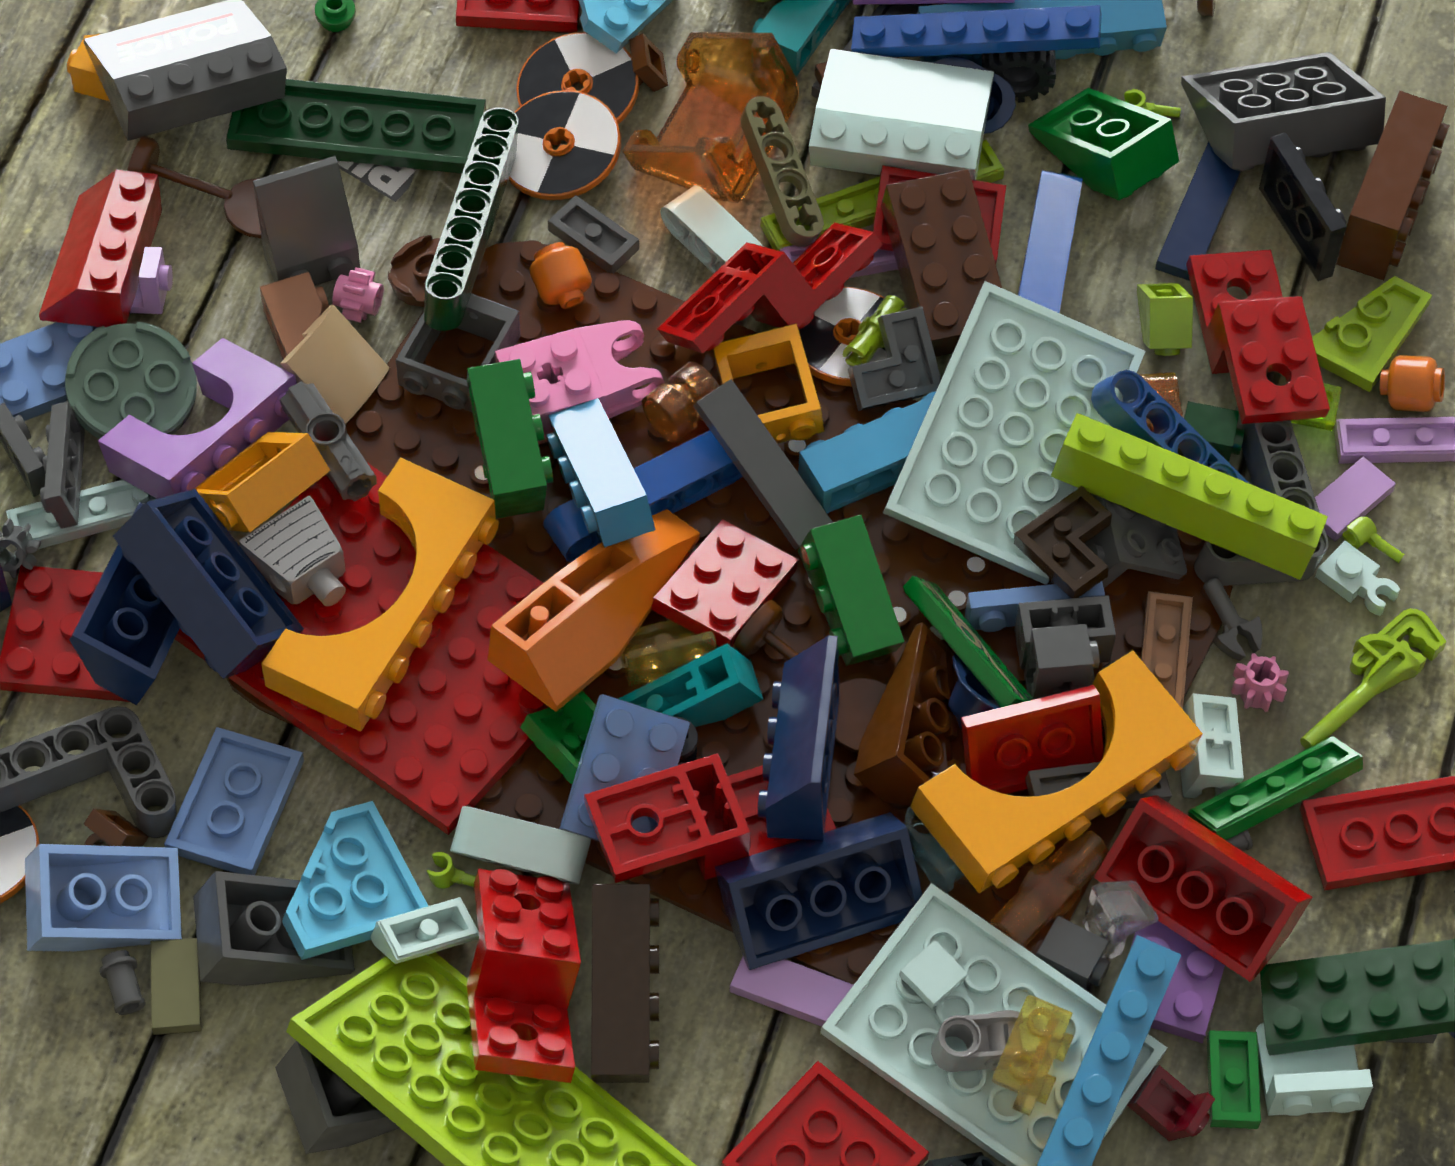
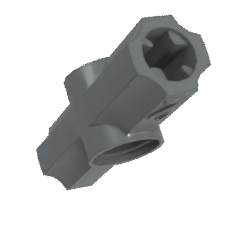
(328, 431)

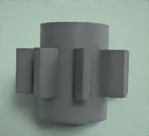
(24, 543)

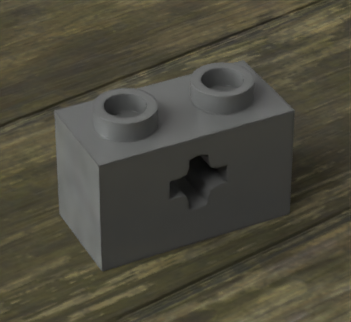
(1088, 610)
(1060, 660)

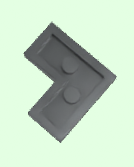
(909, 366)

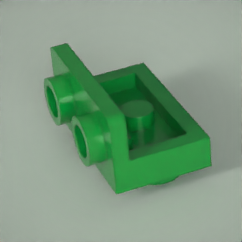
(562, 733)

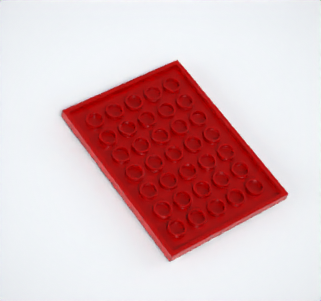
(454, 714)

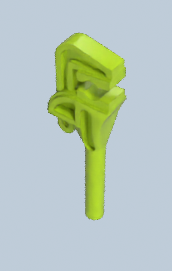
(1384, 665)

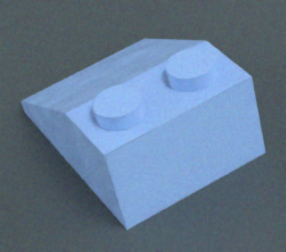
(101, 896)

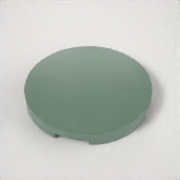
(131, 373)

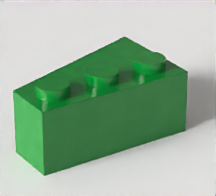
(509, 437)
(851, 590)

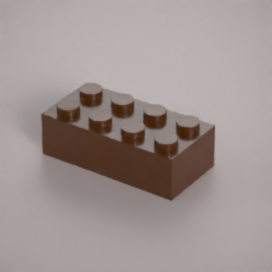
(1394, 186)
(940, 250)

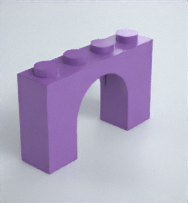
(178, 463)

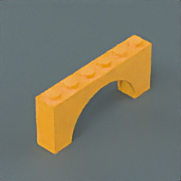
(353, 670)
(999, 832)

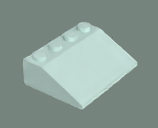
(899, 115)

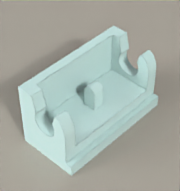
(1219, 748)

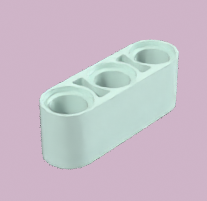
(705, 227)
(520, 845)

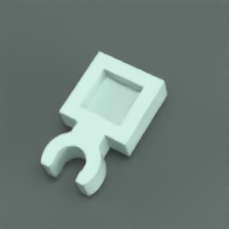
(1354, 574)

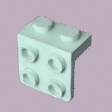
(1312, 1080)

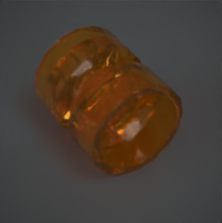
(671, 405)

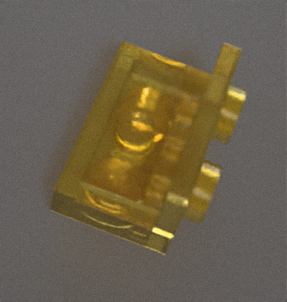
(662, 649)
(1030, 1050)

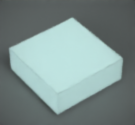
(933, 974)

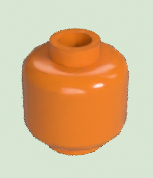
(560, 275)
(1413, 383)

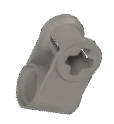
(984, 1038)

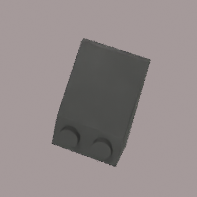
(306, 222)
(244, 933)
(325, 1106)

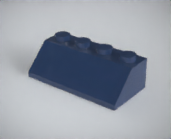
(206, 581)
(124, 630)
(802, 744)
(820, 890)

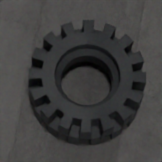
(1034, 75)

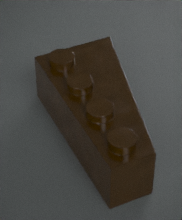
(622, 983)

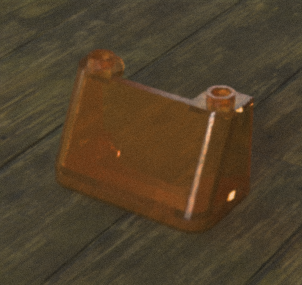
(704, 133)

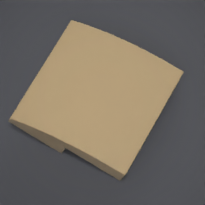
(337, 363)

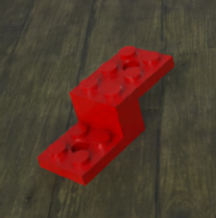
(770, 287)
(1257, 336)
(697, 817)
(523, 976)

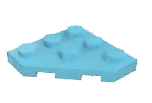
(618, 20)
(350, 884)

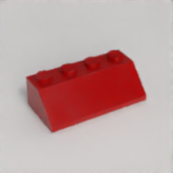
(104, 251)
(1205, 886)

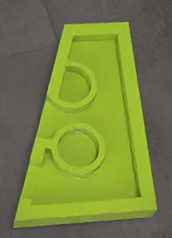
(1371, 333)

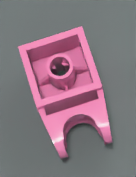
(584, 367)

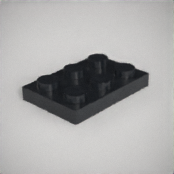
(1302, 206)

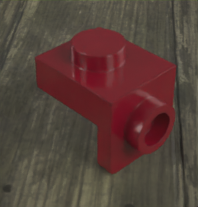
(1171, 1106)

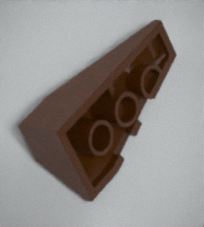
(911, 724)

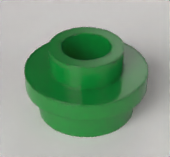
(335, 14)

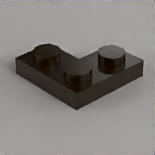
(1058, 538)

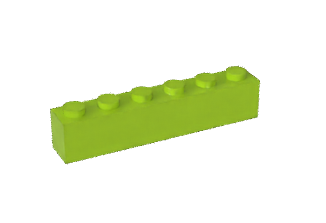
(1189, 496)

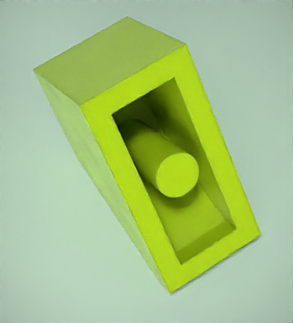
(1165, 317)

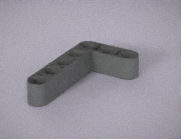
(1278, 468)
(100, 755)

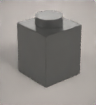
(1075, 953)

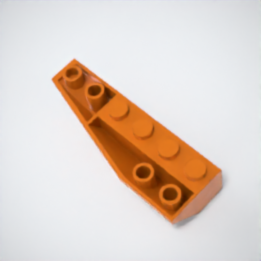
(588, 612)

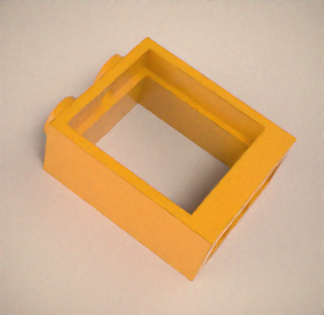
(766, 352)
(262, 479)

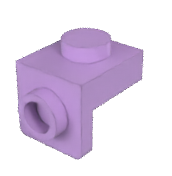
(154, 282)

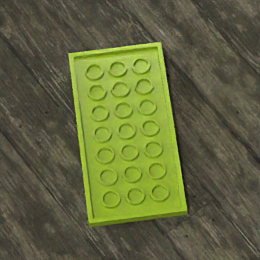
(408, 1050)

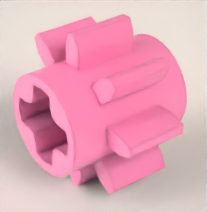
(358, 294)
(1260, 682)

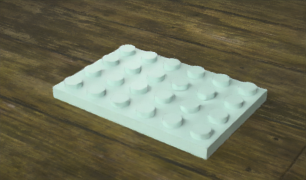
(1001, 423)
(894, 1028)

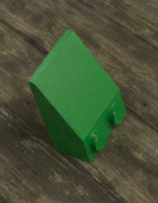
(1108, 142)

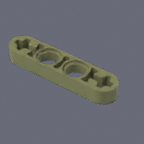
(787, 170)

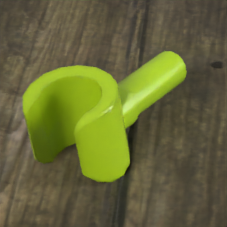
(1138, 98)
(1363, 531)
(450, 875)

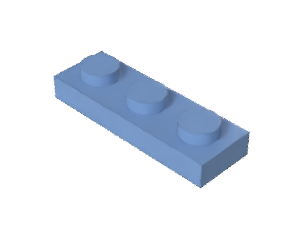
(998, 608)

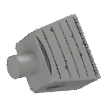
(298, 554)

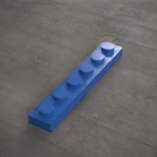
(978, 31)

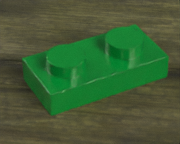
(1233, 1079)

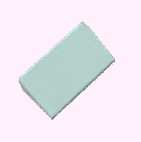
(424, 931)

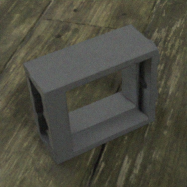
(482, 319)

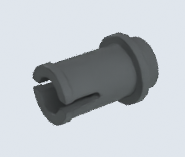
(122, 981)

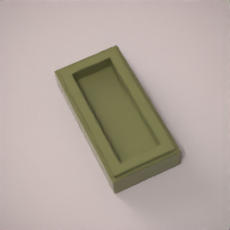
(175, 986)

